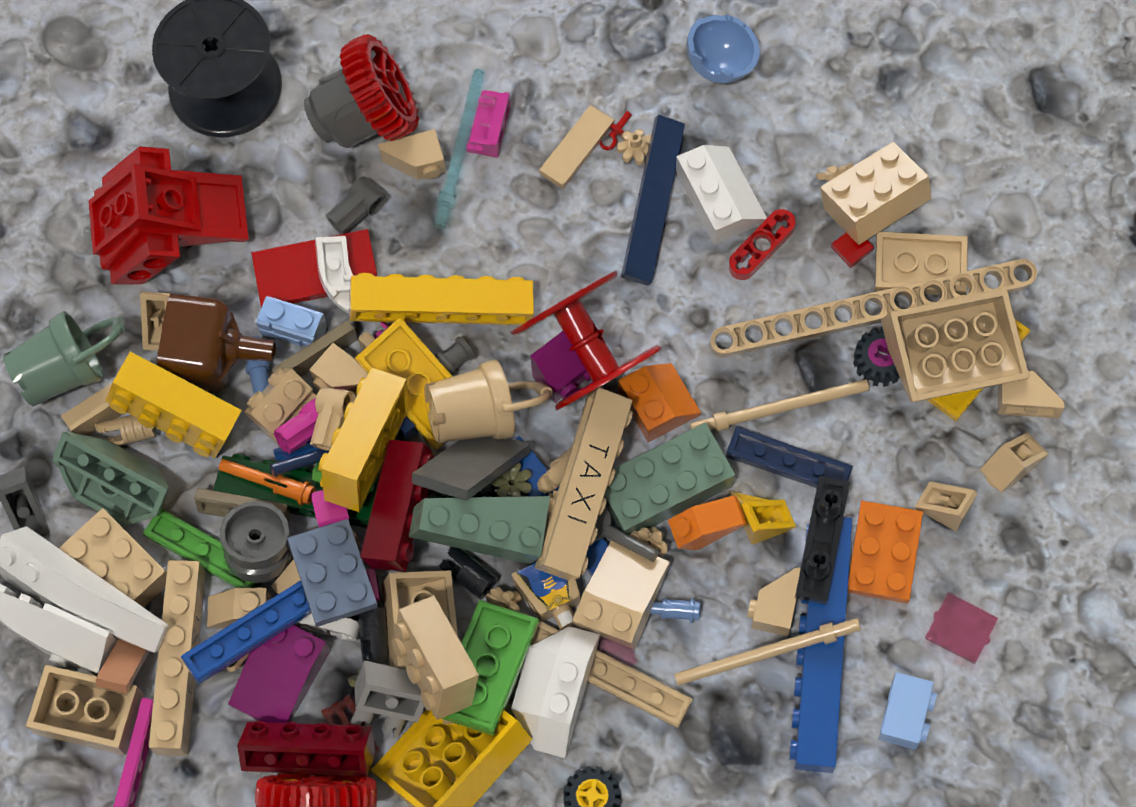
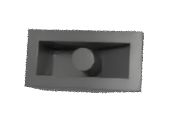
(22, 501)

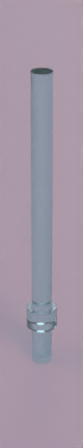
(447, 196)

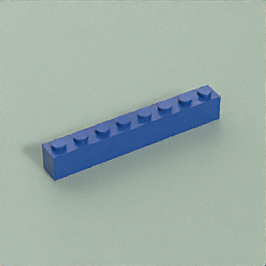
(821, 672)

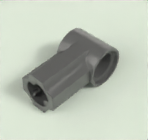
(361, 200)

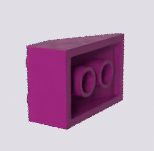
(279, 675)

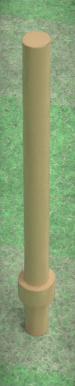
(722, 421)
(827, 633)

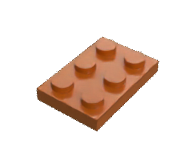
(884, 552)

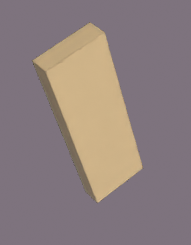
(576, 147)

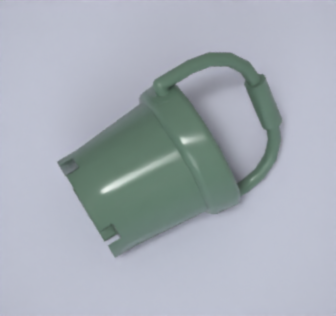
(59, 358)

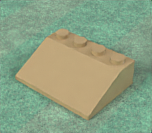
(955, 345)

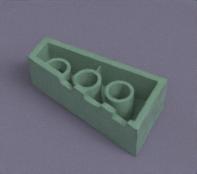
(486, 525)

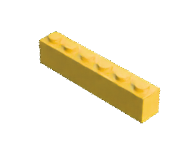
(440, 299)

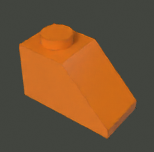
(706, 523)

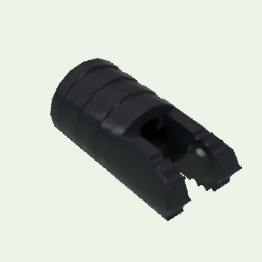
(471, 575)
(373, 635)

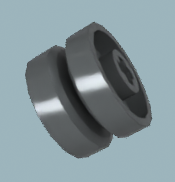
(255, 541)

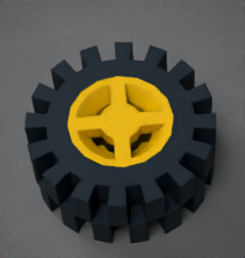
(593, 785)

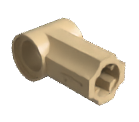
(330, 407)

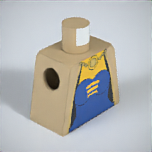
(547, 595)

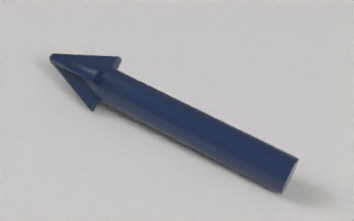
(297, 462)

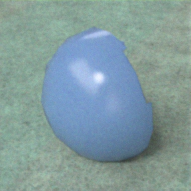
(722, 48)

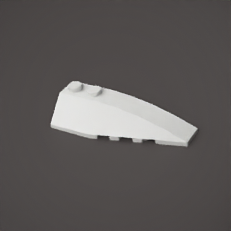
(60, 581)
(56, 632)

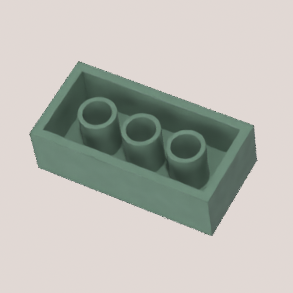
(668, 480)

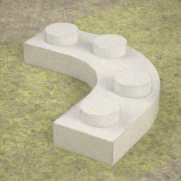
(334, 269)

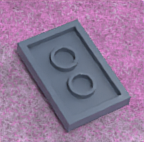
(332, 572)

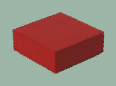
(850, 251)

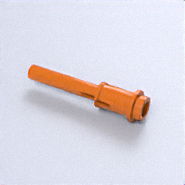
(295, 489)

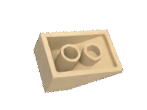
(620, 595)

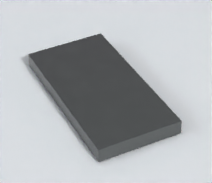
(470, 465)

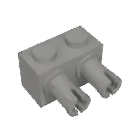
(388, 693)

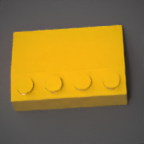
(449, 761)

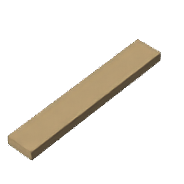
(631, 685)

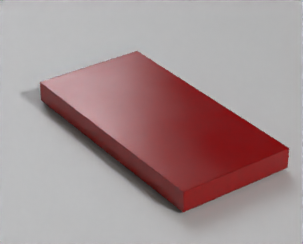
(292, 269)

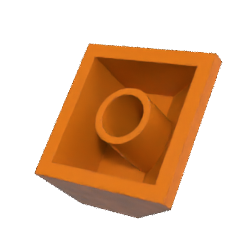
(658, 399)

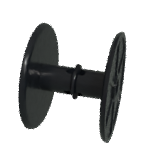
(217, 66)

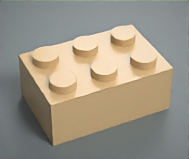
(876, 193)
(116, 558)
(435, 658)
(80, 713)

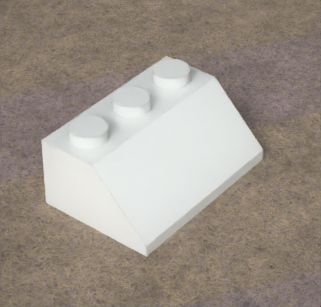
(719, 191)

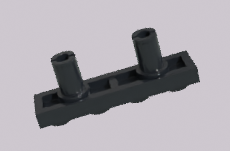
(822, 540)

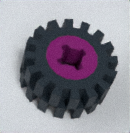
(871, 363)

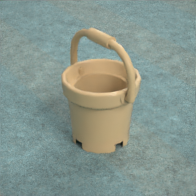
(477, 404)

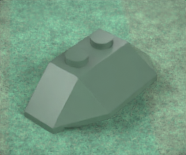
(110, 478)

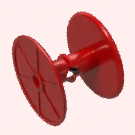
(586, 340)

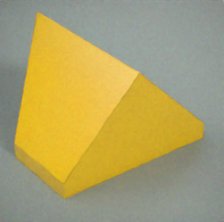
(764, 517)

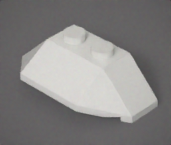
(554, 688)

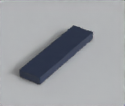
(784, 458)

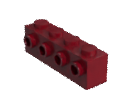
(388, 530)
(306, 748)

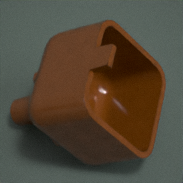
(205, 343)

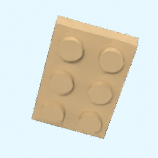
(917, 258)

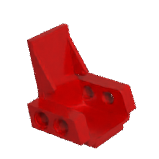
(153, 210)

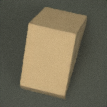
(152, 318)
(946, 503)

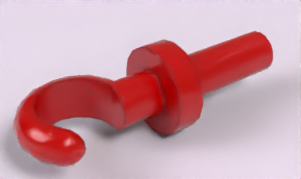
(616, 130)

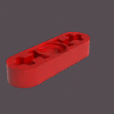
(763, 231)

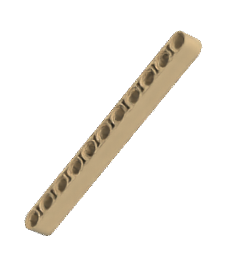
(855, 306)

